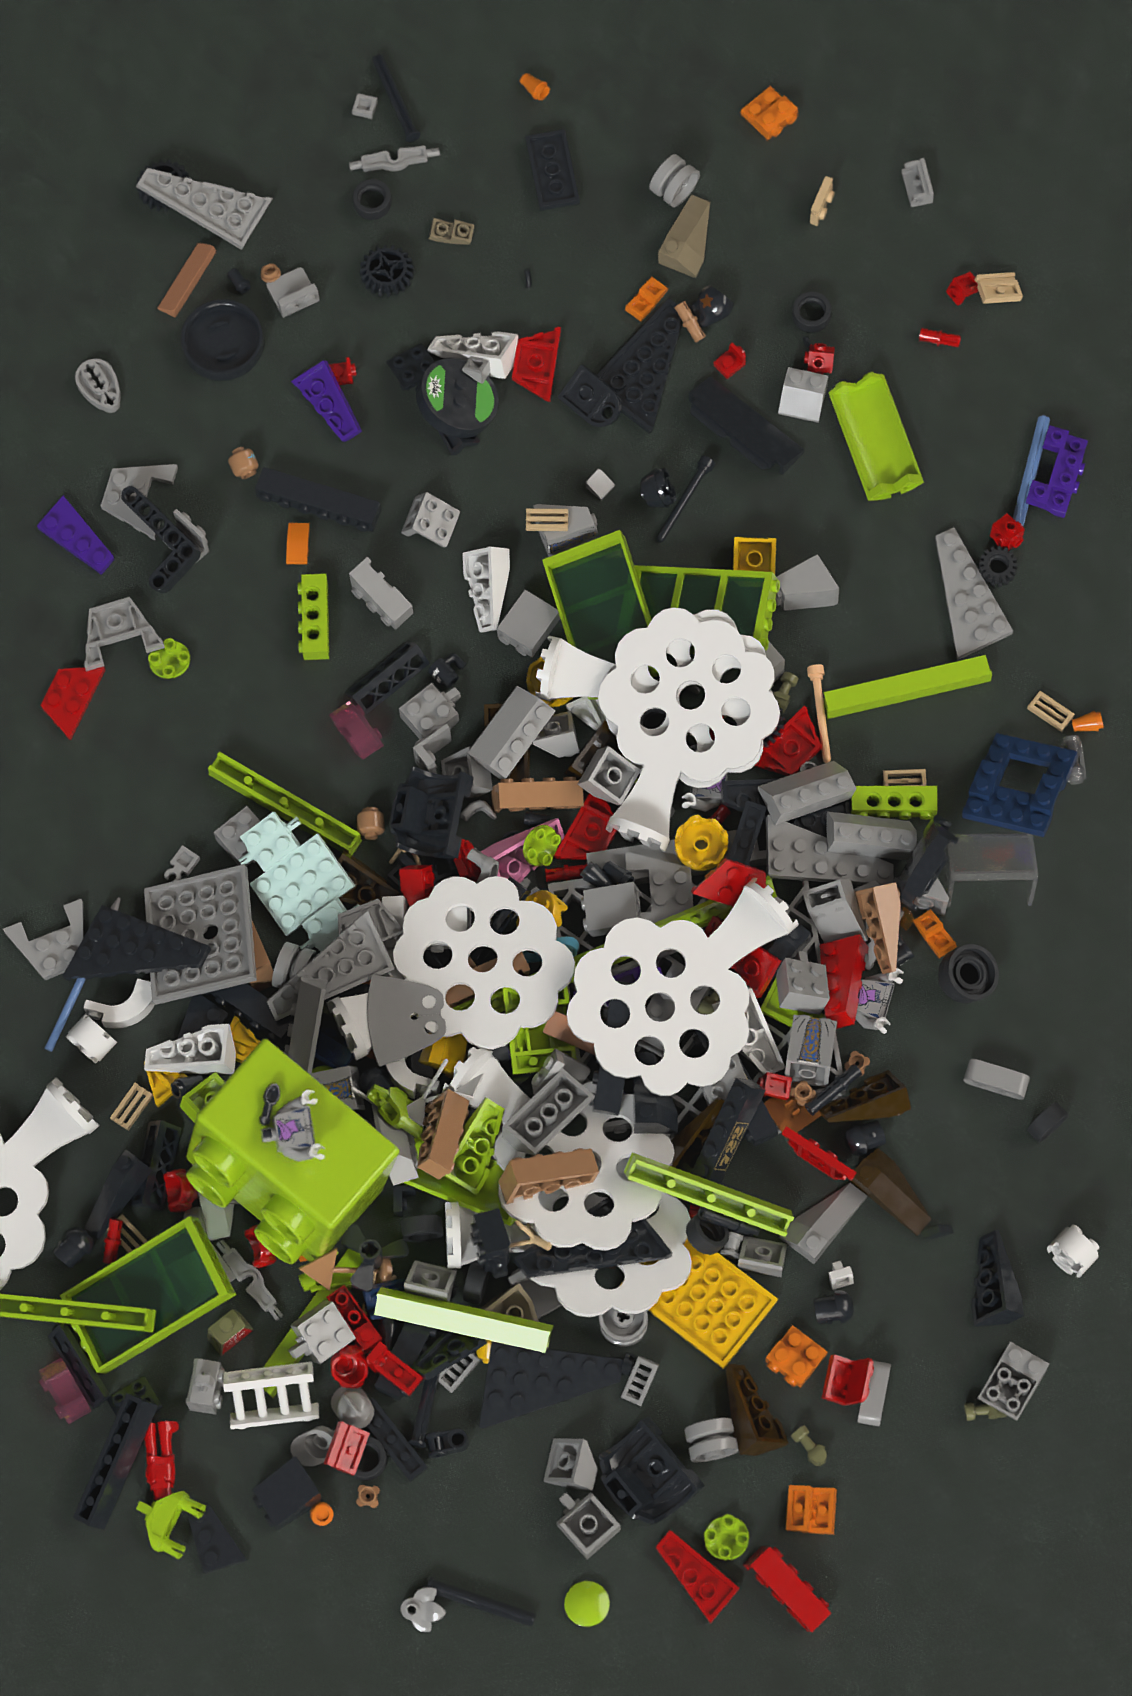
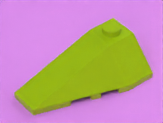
(476, 1147)

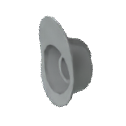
(352, 1407)
(312, 1446)

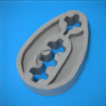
(106, 378)

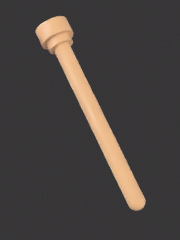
(816, 674)

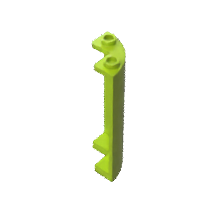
(875, 437)
(444, 1188)

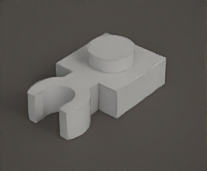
(182, 862)

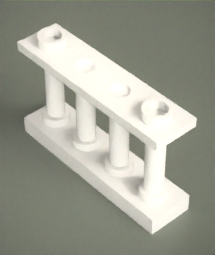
(267, 1377)

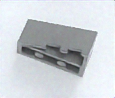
(379, 595)

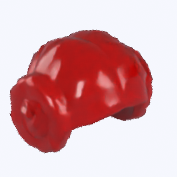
(179, 1190)
(262, 1256)
(349, 1366)

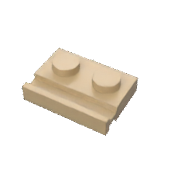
(823, 197)
(998, 288)

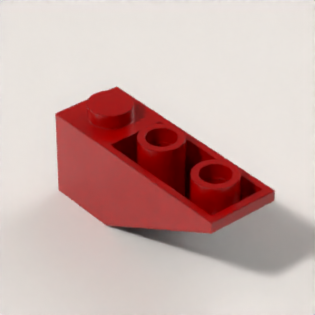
(416, 882)
(356, 1319)

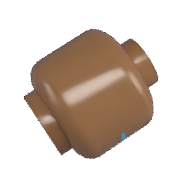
(243, 463)
(370, 823)

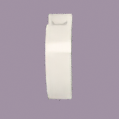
(127, 1013)
(409, 1081)

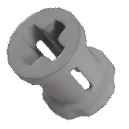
(732, 1246)

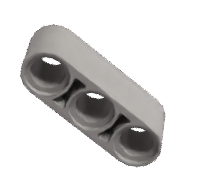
(996, 1079)
(872, 1407)

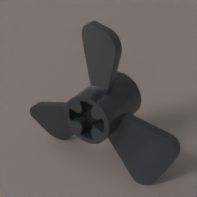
(364, 1275)

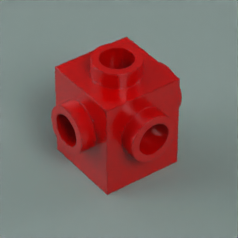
(820, 358)
(1007, 532)

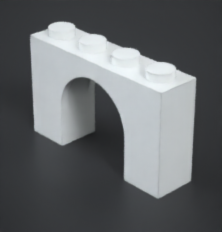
(457, 919)

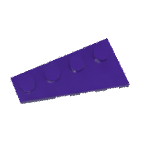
(326, 396)
(73, 534)

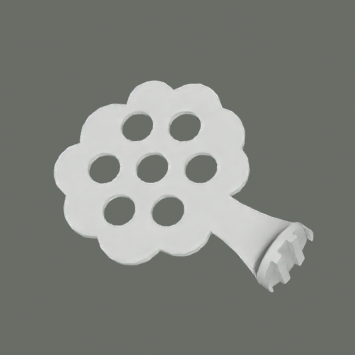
(577, 674)
(648, 806)
(751, 923)
(479, 1023)
(51, 1125)
(573, 1223)
(579, 1289)

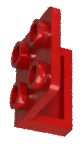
(847, 1380)

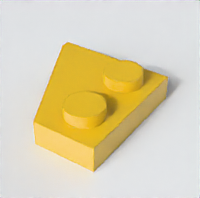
(243, 1040)
(161, 1084)

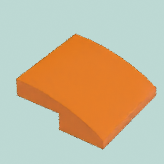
(811, 1509)

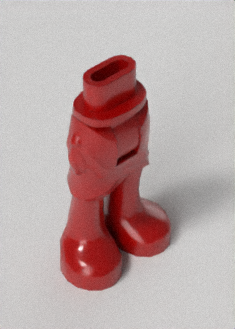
(160, 1469)

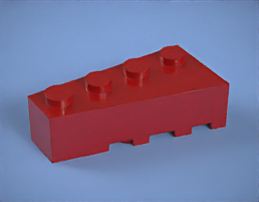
(844, 970)
(788, 1587)

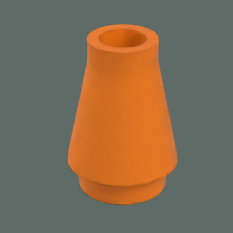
(536, 87)
(1088, 722)

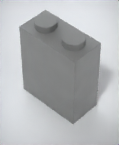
(528, 624)
(609, 906)

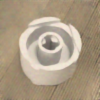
(91, 1038)
(1073, 1251)

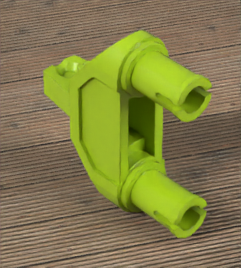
(393, 1108)
(162, 1518)

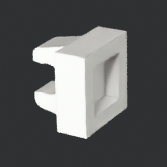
(840, 1276)

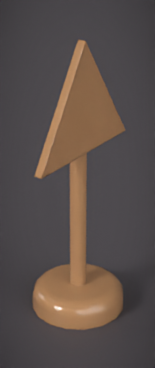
(323, 1269)

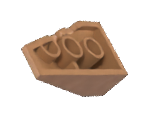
(882, 913)

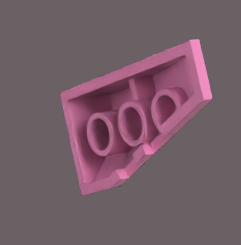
(510, 853)

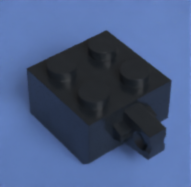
(491, 1242)

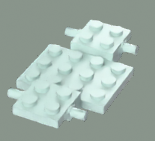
(299, 880)

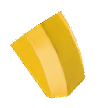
(754, 554)
(451, 1048)

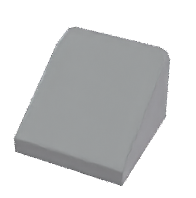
(477, 369)
(599, 484)

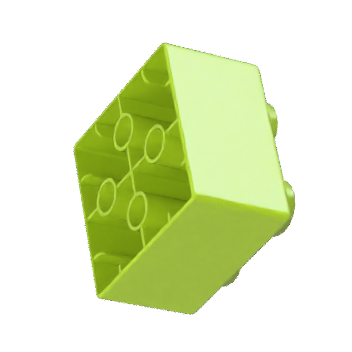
(299, 1203)

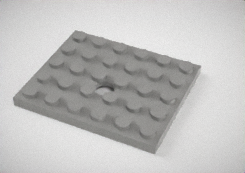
(188, 910)

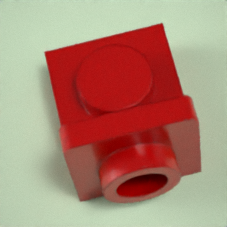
(962, 287)
(731, 361)
(344, 371)
(775, 1085)

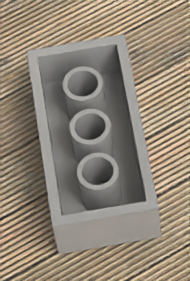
(662, 1008)

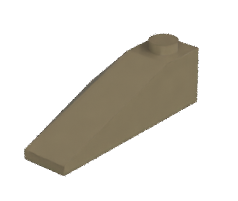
(686, 240)
(514, 1303)

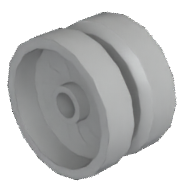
(674, 180)
(290, 963)
(626, 1332)
(711, 1440)

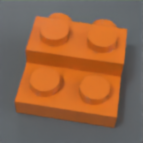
(770, 113)
(795, 1357)

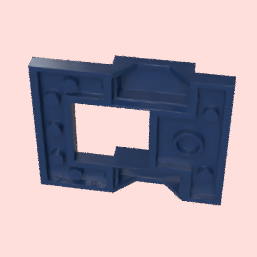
(1011, 807)

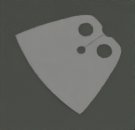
(389, 1019)

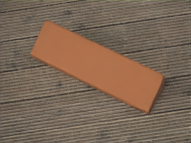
(187, 279)
(558, 1028)

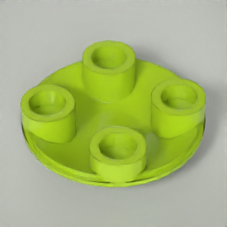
(171, 660)
(541, 845)
(726, 1537)
(587, 1603)

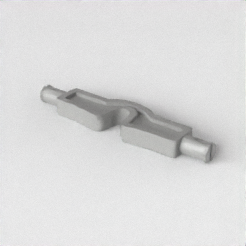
(382, 159)
(242, 1271)

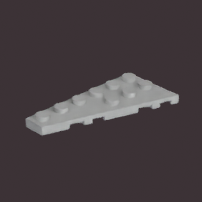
(213, 206)
(970, 604)
(804, 856)
(343, 963)

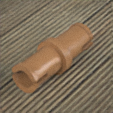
(690, 321)

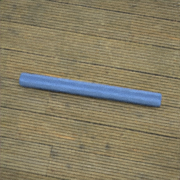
(1031, 467)

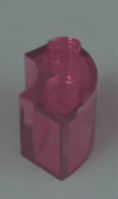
(356, 729)
(65, 1391)

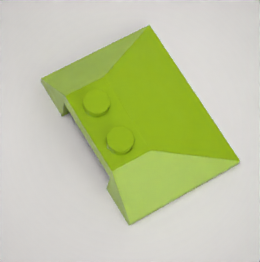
(531, 1045)

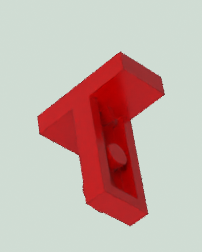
(393, 1369)

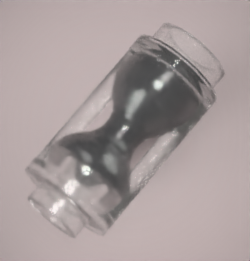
(1078, 772)

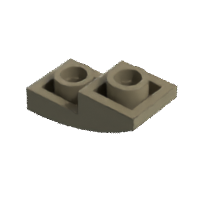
(453, 233)

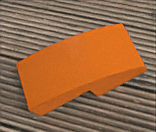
(646, 299)
(297, 543)
(934, 933)

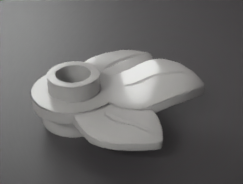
(426, 1609)

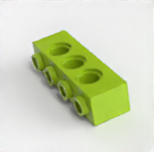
(319, 647)
(902, 794)

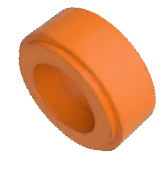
(321, 1513)

